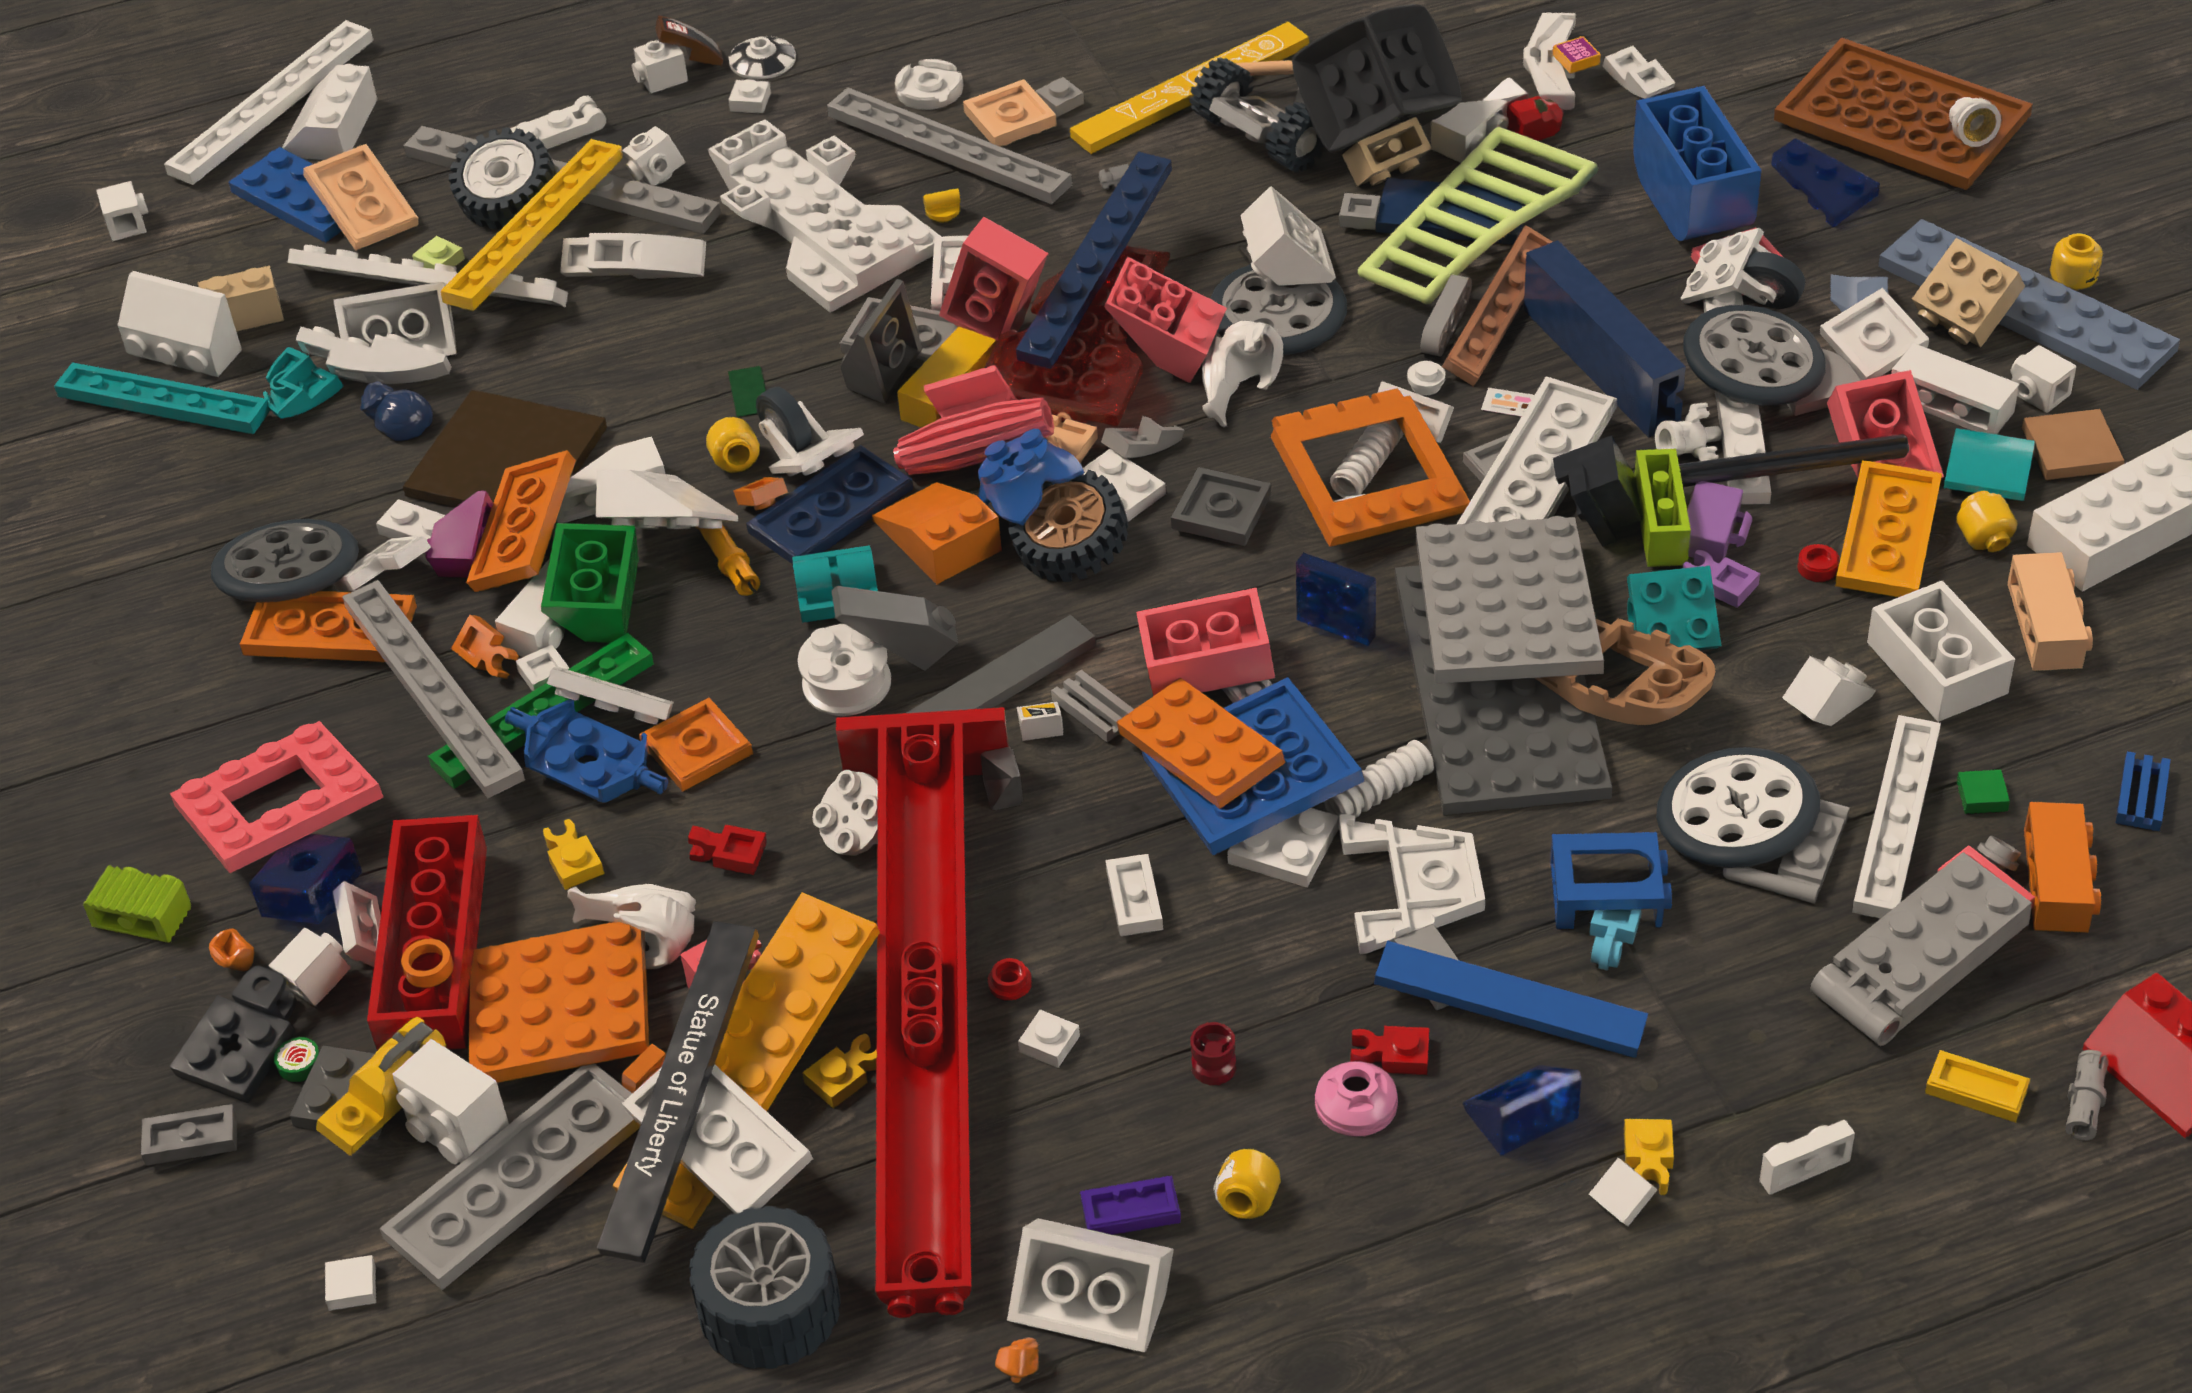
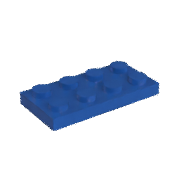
(281, 189)

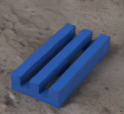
(2146, 768)

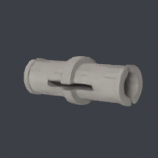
(2087, 1095)

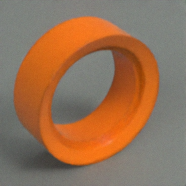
(431, 977)

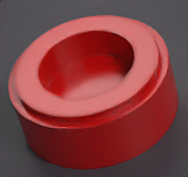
(1818, 563)

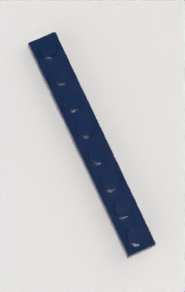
(1093, 260)

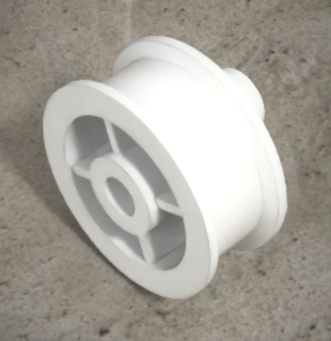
(843, 671)

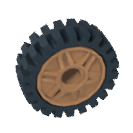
(1072, 528)

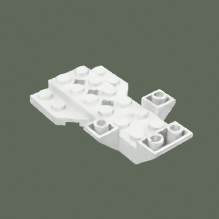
(836, 240)

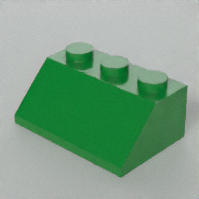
(591, 580)

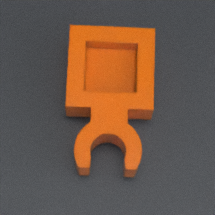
(481, 647)

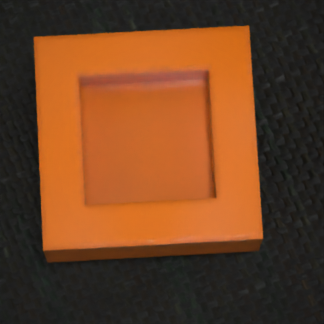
(761, 493)
(643, 1068)

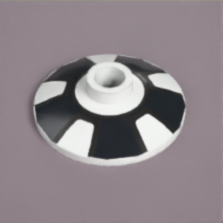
(762, 58)

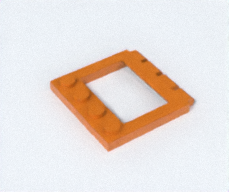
(1378, 511)

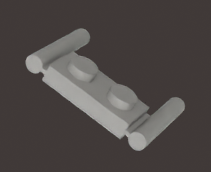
(1806, 865)

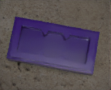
(1131, 1206)

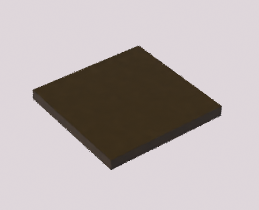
(495, 434)

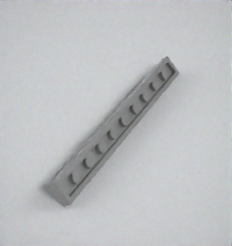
(610, 193)

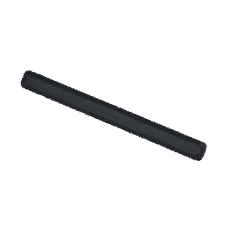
(1794, 460)

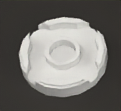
(929, 84)

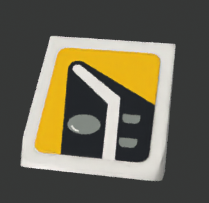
(1040, 721)

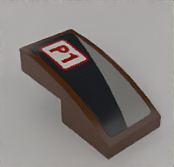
(697, 44)

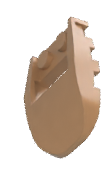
(1667, 688)

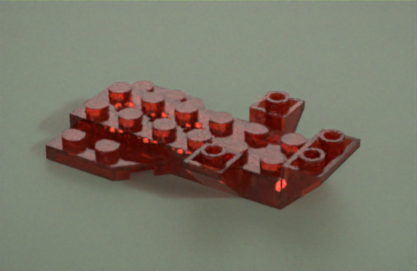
(1096, 366)

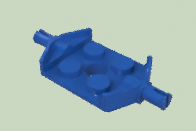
(562, 736)

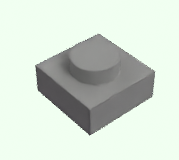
(1061, 96)
(1359, 211)

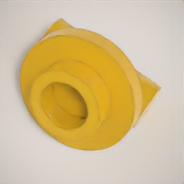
(942, 205)

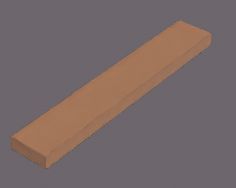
(1493, 312)

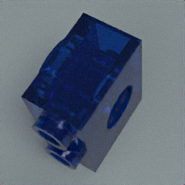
(302, 878)

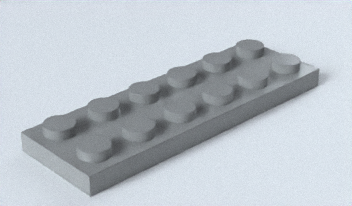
(512, 1176)

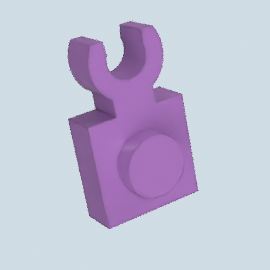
(1730, 579)

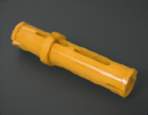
(731, 560)

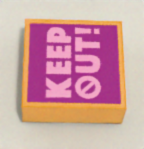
(1576, 54)

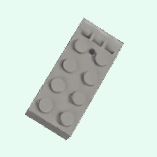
(1921, 948)

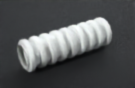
(1365, 458)
(1383, 779)

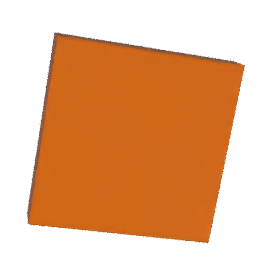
(696, 744)

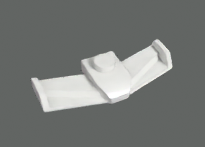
(1538, 60)

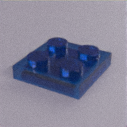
(1336, 599)

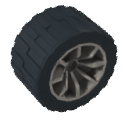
(765, 1287)

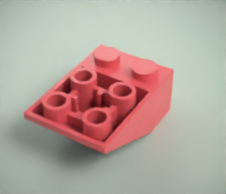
(1164, 318)

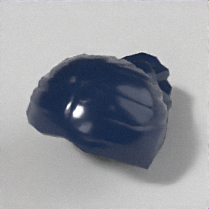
(396, 413)

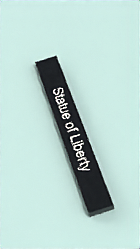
(678, 1093)

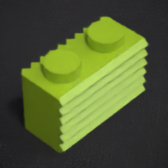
(137, 903)

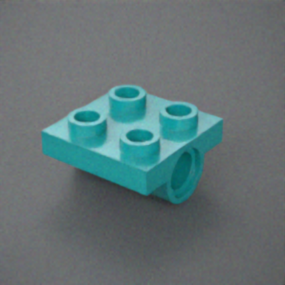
(821, 572)
(1676, 604)

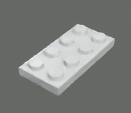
(733, 1144)

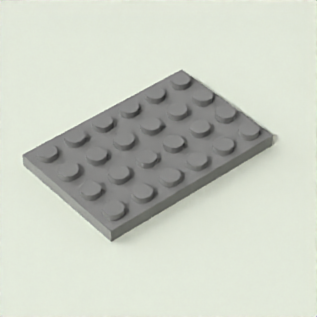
(1507, 600)

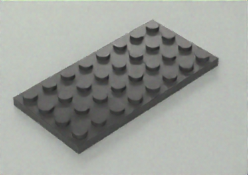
(1500, 738)

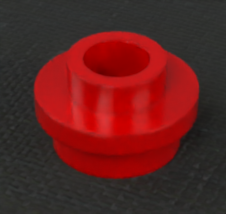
(1009, 979)

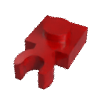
(1399, 1050)

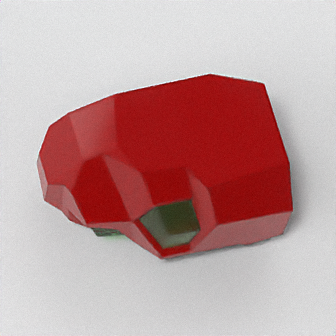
(1535, 118)

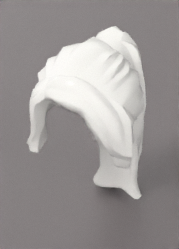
(1240, 354)
(648, 907)

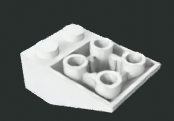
(656, 501)

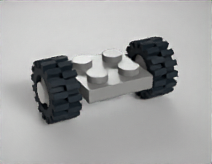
(1224, 99)

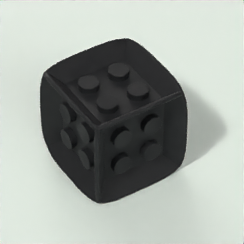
(1376, 76)

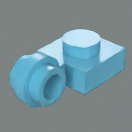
(1611, 930)

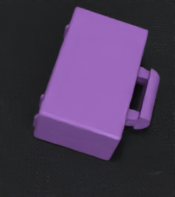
(1713, 517)

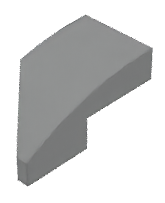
(1143, 441)

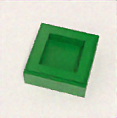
(1983, 791)

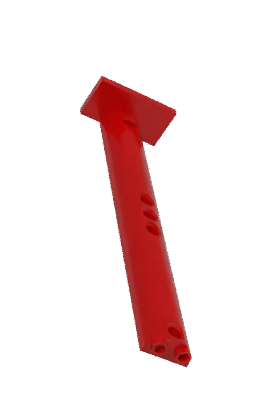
(921, 926)

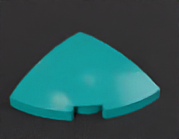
(298, 384)

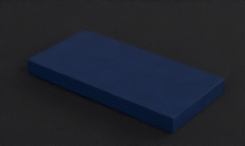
(1404, 196)
(830, 505)

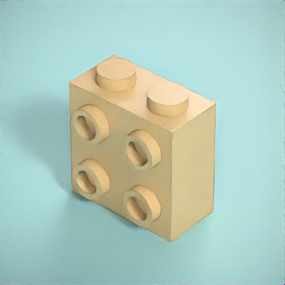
(1967, 293)

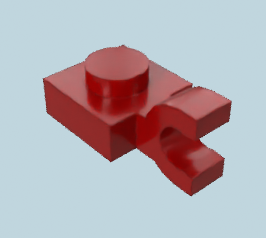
(733, 850)

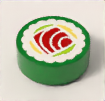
(296, 1058)

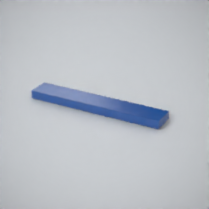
(1511, 999)

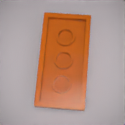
(521, 521)
(313, 628)
(1200, 743)

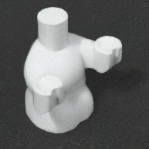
(1689, 435)

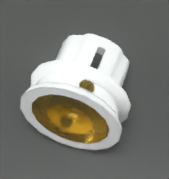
(1974, 121)

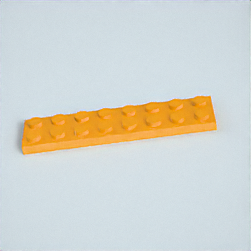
(779, 1015)

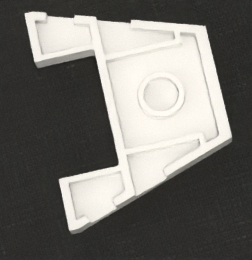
(1432, 877)

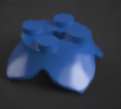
(1016, 473)

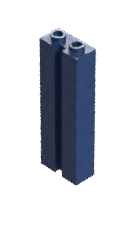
(1603, 337)

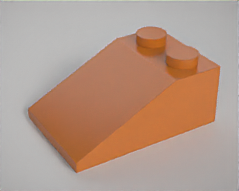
(942, 530)

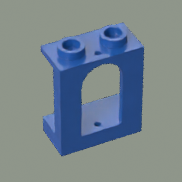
(1607, 896)

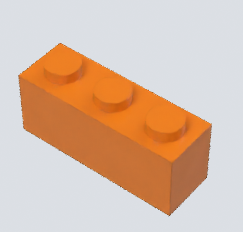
(2061, 867)

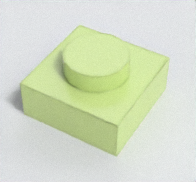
(440, 252)

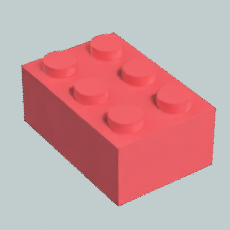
(992, 281)
(1207, 642)

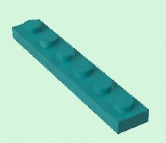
(162, 398)

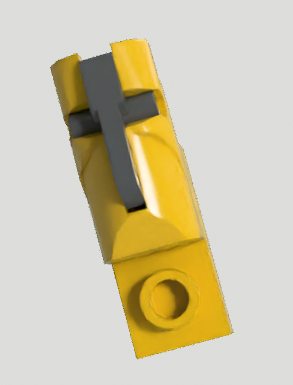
(373, 1091)

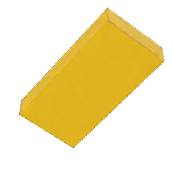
(1977, 1086)

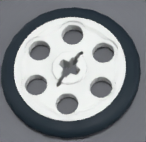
(1758, 844)

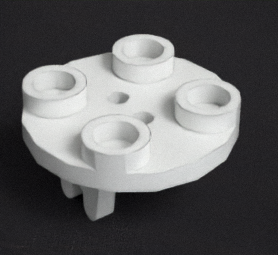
(849, 813)

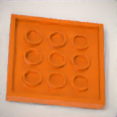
(558, 1001)

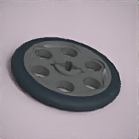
(289, 558)

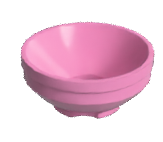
(1356, 1112)

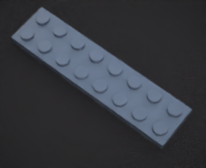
(2049, 312)

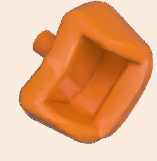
(232, 950)
(1019, 1359)

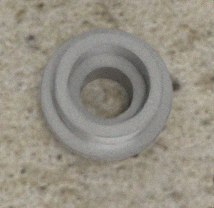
(2000, 853)

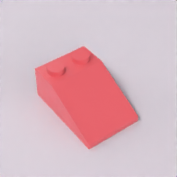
(1881, 409)

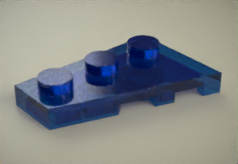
(1826, 181)

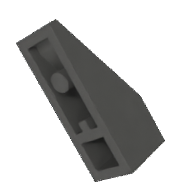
(898, 622)

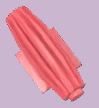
(974, 414)

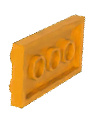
(1888, 529)

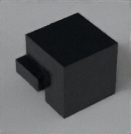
(1601, 487)

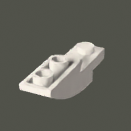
(633, 255)
(386, 361)

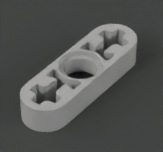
(1446, 315)

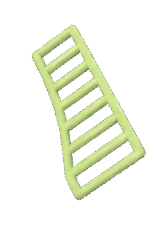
(1483, 236)

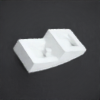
(1637, 74)

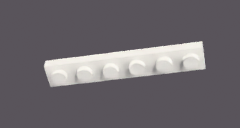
(1896, 817)

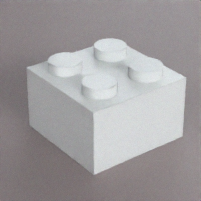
(449, 1102)

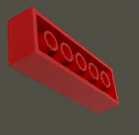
(428, 894)

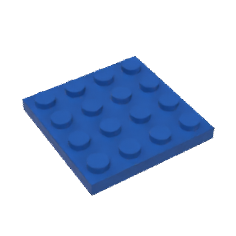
(1313, 771)

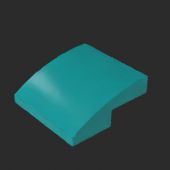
(1989, 464)

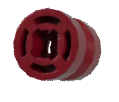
(1213, 1053)

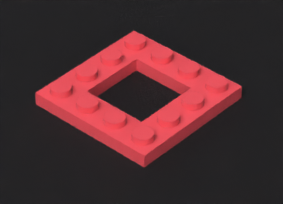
(234, 841)

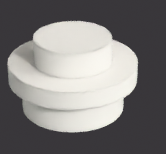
(1426, 377)

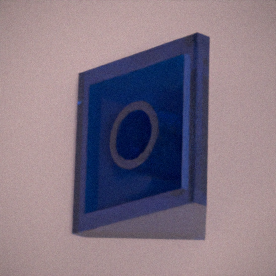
(1526, 1106)

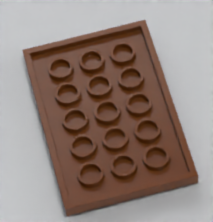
(1896, 112)

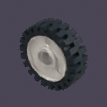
(499, 175)

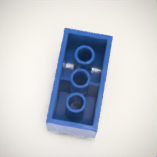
(1694, 164)

